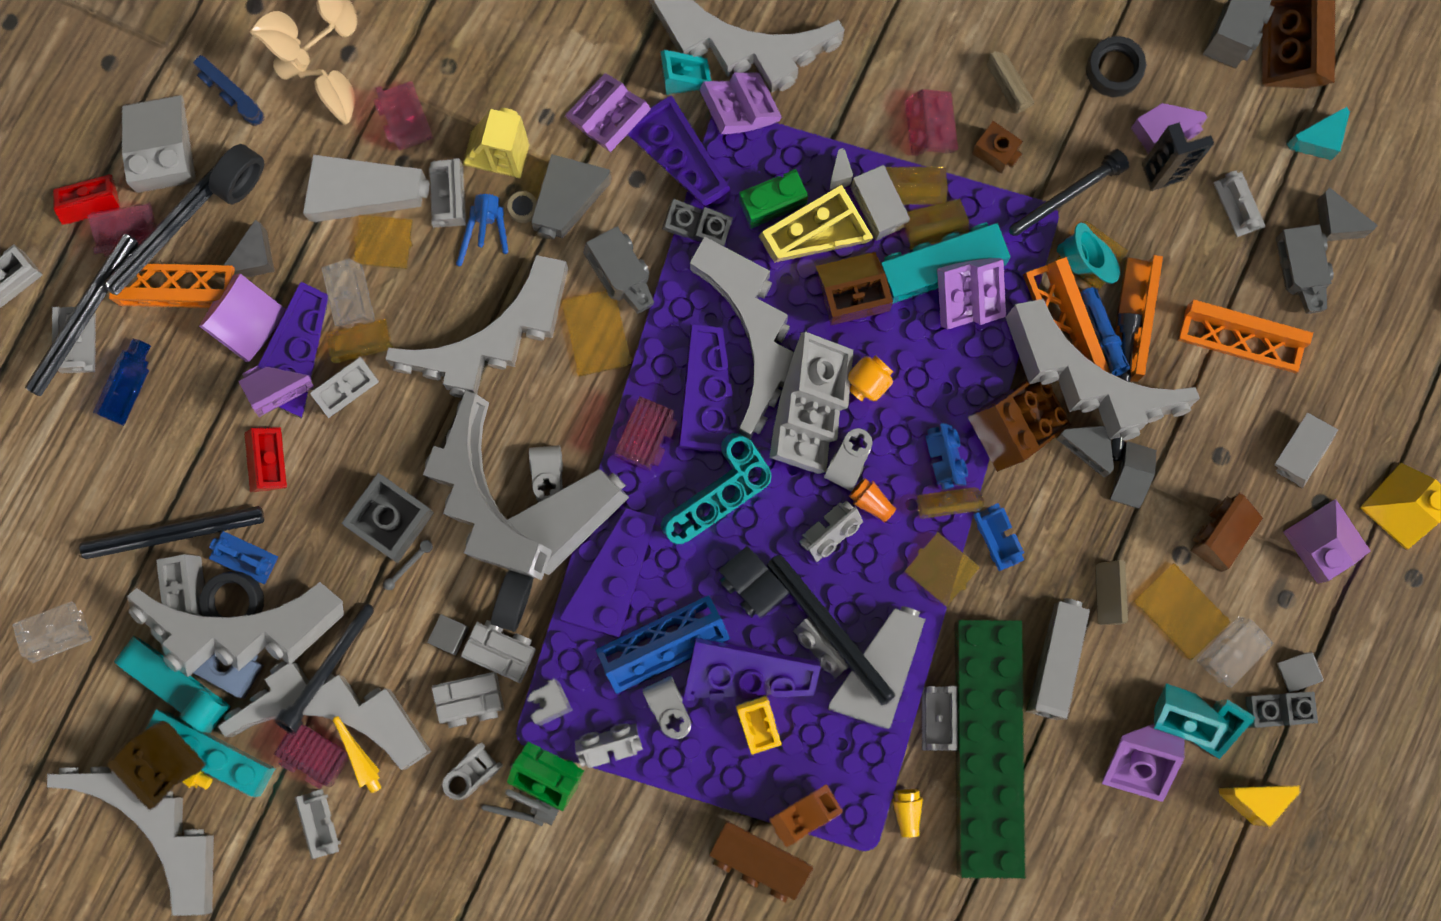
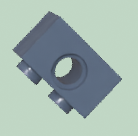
(232, 681)

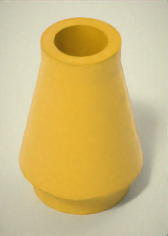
(908, 809)

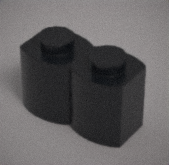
(753, 582)

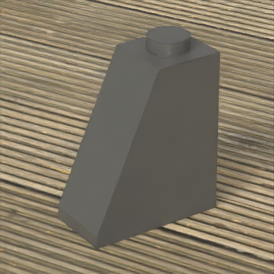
(566, 195)

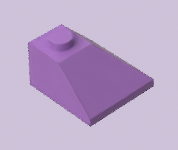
(273, 387)
(1327, 542)
(1146, 763)

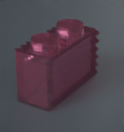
(645, 434)
(313, 756)

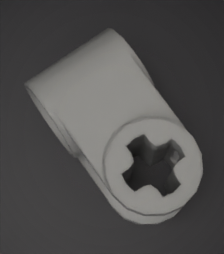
(847, 463)
(546, 469)
(665, 703)
(472, 772)

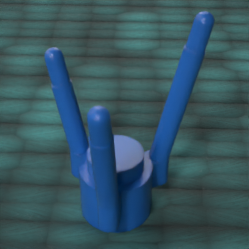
(485, 212)

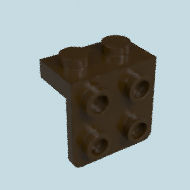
(155, 763)

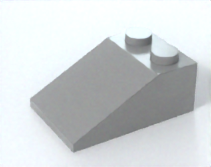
(156, 145)

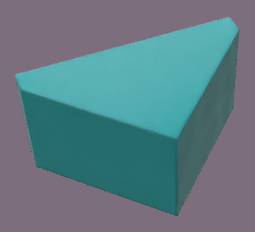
(683, 72)
(1322, 138)
(1237, 722)

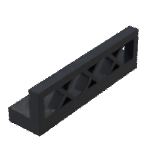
(1173, 157)

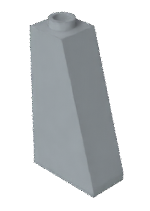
(356, 188)
(571, 515)
(891, 657)
(1059, 661)

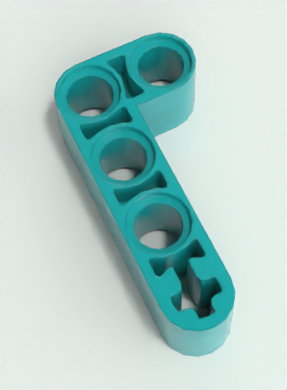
(713, 493)
(192, 699)

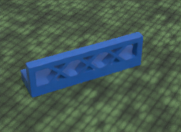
(665, 648)

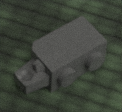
(1306, 265)
(620, 269)

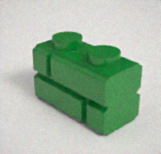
(773, 198)
(545, 776)

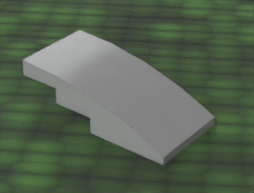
(811, 403)

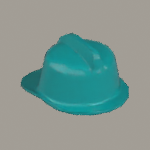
(1089, 255)

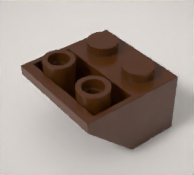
(854, 288)
(1227, 532)

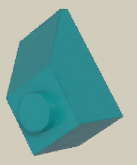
(1188, 717)

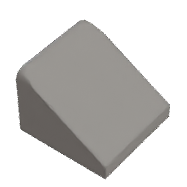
(842, 171)
(448, 634)
(1300, 671)

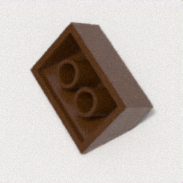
(1299, 44)
(760, 862)

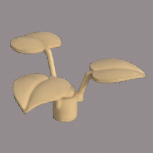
(280, 37)

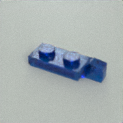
(124, 383)

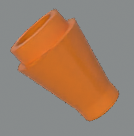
(872, 500)

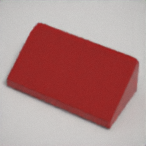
(78, 200)
(265, 459)

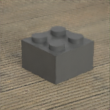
(1238, 30)
(388, 517)

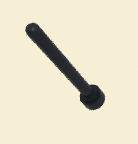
(1113, 164)
(1129, 326)
(290, 718)

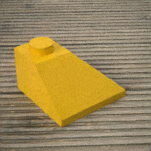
(1406, 505)

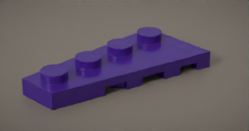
(677, 149)
(297, 339)
(707, 393)
(610, 583)
(733, 670)

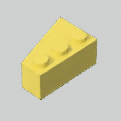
(498, 143)
(817, 228)

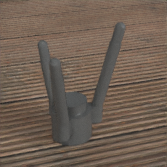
(543, 812)

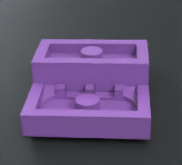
(740, 103)
(607, 112)
(971, 292)
(242, 317)

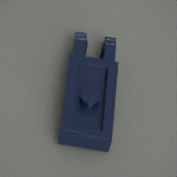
(229, 91)

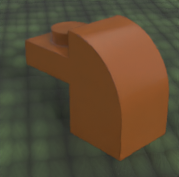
(805, 815)

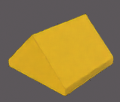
(1260, 804)

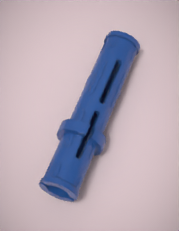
(1108, 340)

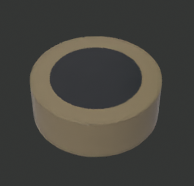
(522, 206)

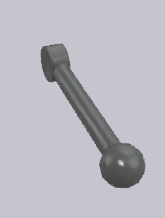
(425, 547)

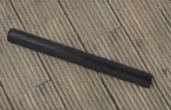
(159, 236)
(79, 317)
(171, 532)
(831, 630)

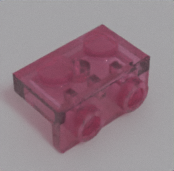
(404, 115)
(931, 122)
(111, 224)

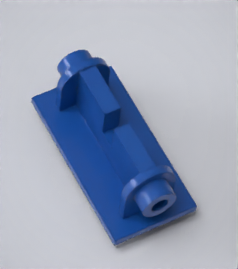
(952, 467)
(1003, 550)
(242, 557)

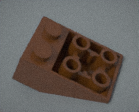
(1019, 423)

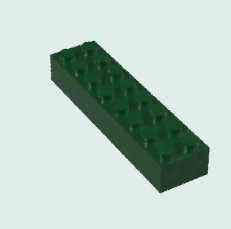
(989, 750)

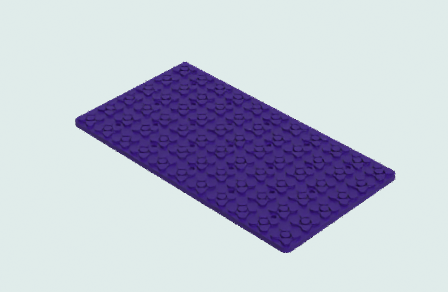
(935, 381)

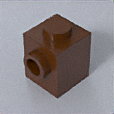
(998, 148)

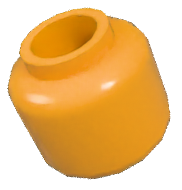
(870, 378)

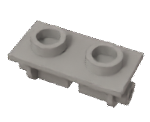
(1239, 203)
(842, 522)
(814, 640)
(621, 739)
(317, 824)

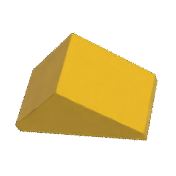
(758, 725)

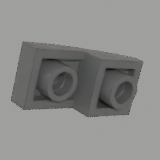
(696, 222)
(1282, 709)

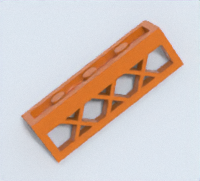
(176, 296)
(1139, 297)
(1071, 306)
(1248, 325)

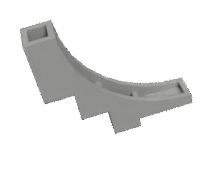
(736, 49)
(741, 285)
(463, 362)
(1085, 386)
(470, 501)
(193, 639)
(379, 717)
(184, 858)

